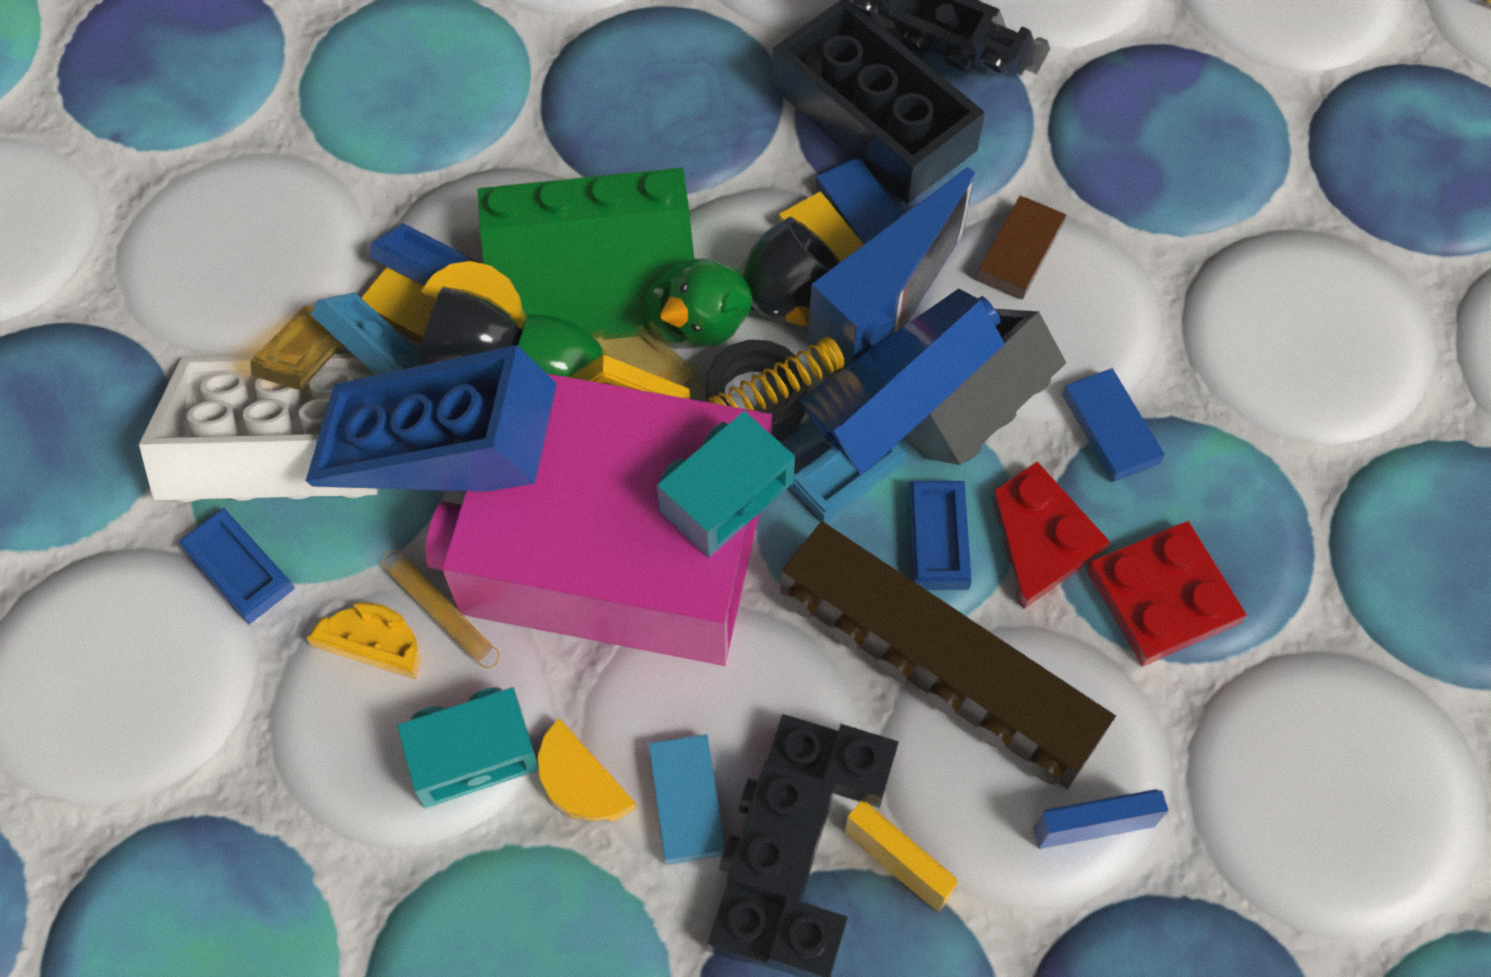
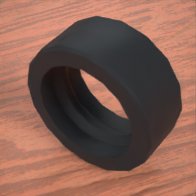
(755, 357)

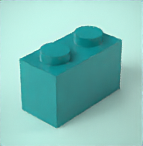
(725, 482)
(467, 746)

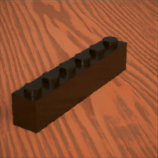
(945, 655)

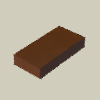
(1021, 247)

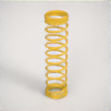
(825, 347)

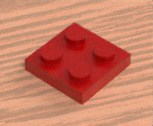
(1165, 593)

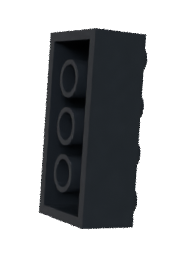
(876, 99)

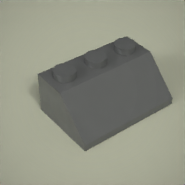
(993, 392)

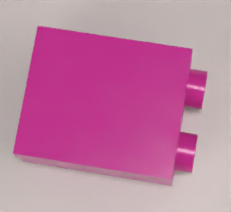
(588, 540)

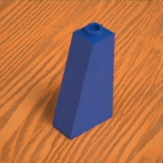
(903, 378)

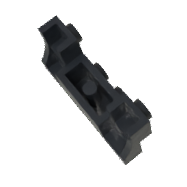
(963, 32)
(773, 857)

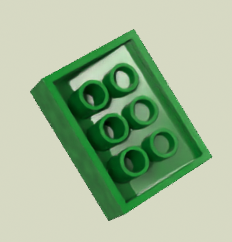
(588, 244)

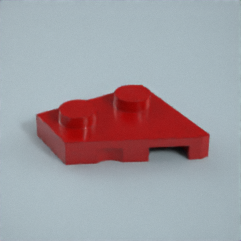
(1044, 533)

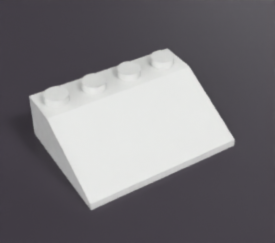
(240, 434)

